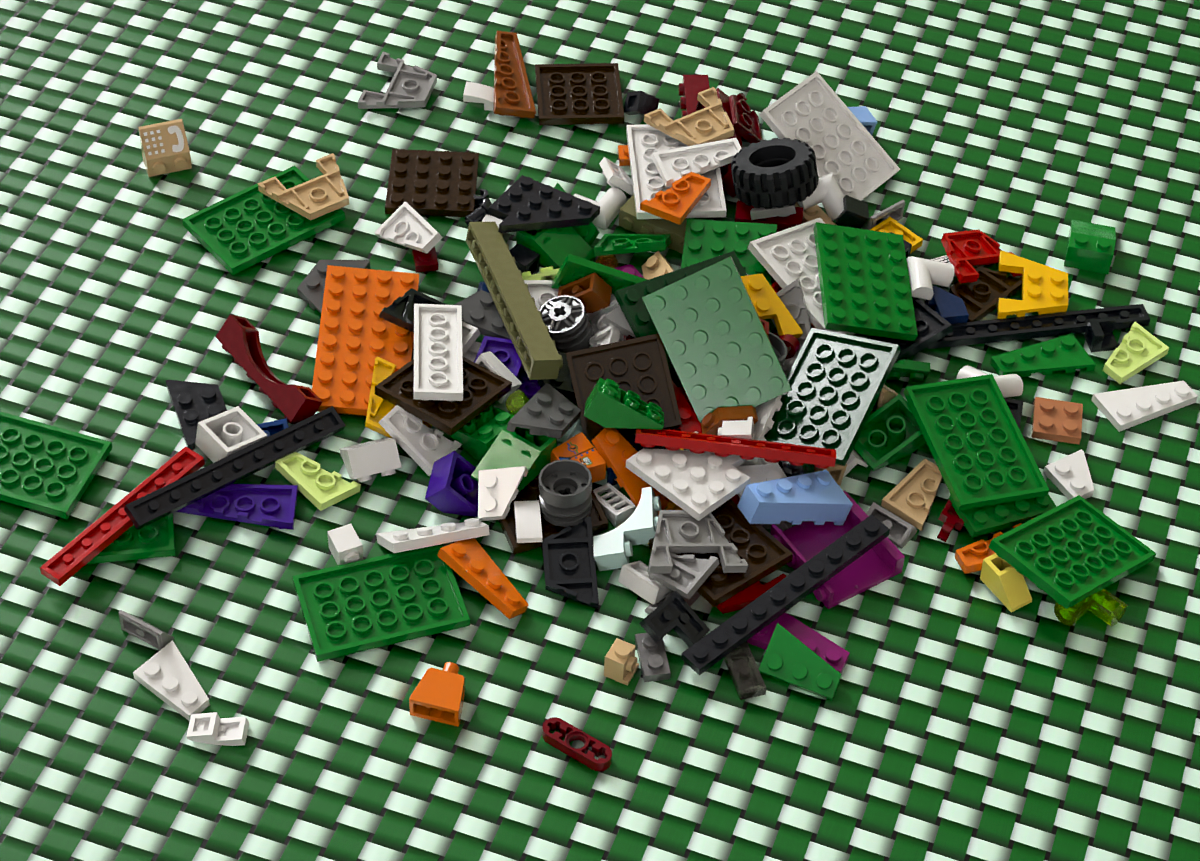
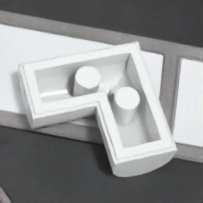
(829, 194)
(609, 206)
(927, 272)
(1009, 384)

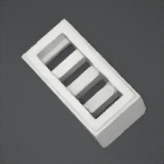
(615, 516)

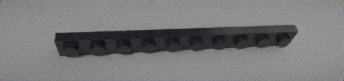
(1039, 325)
(233, 468)
(784, 595)

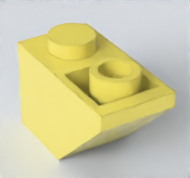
(1005, 582)

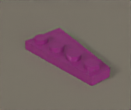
(823, 647)

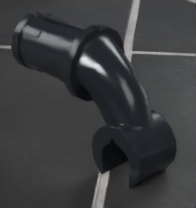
(483, 204)

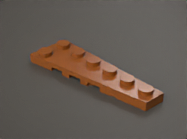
(511, 82)

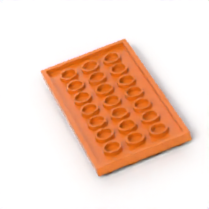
(355, 335)

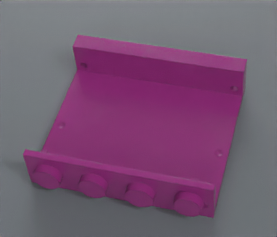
(864, 573)

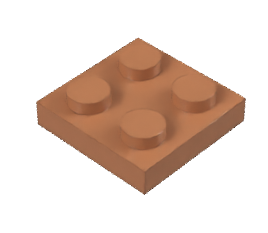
(1057, 420)

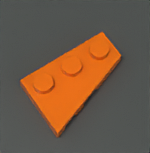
(679, 199)

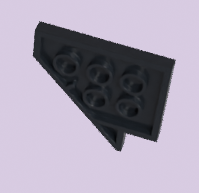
(540, 206)
(930, 329)

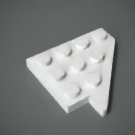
(690, 479)

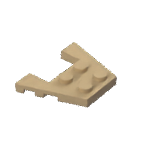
(699, 127)
(314, 196)

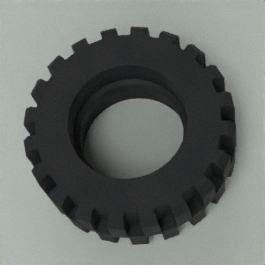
(774, 173)

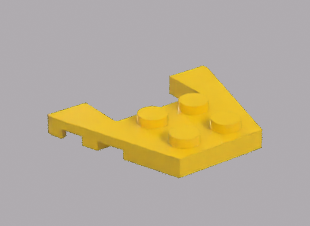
(1042, 287)
(770, 305)
(378, 406)

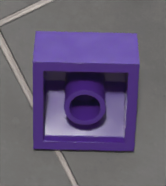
(452, 487)

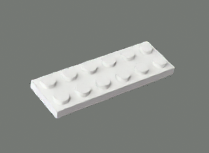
(438, 352)

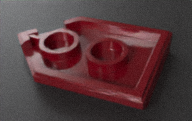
(744, 120)

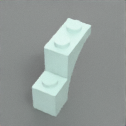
(615, 546)

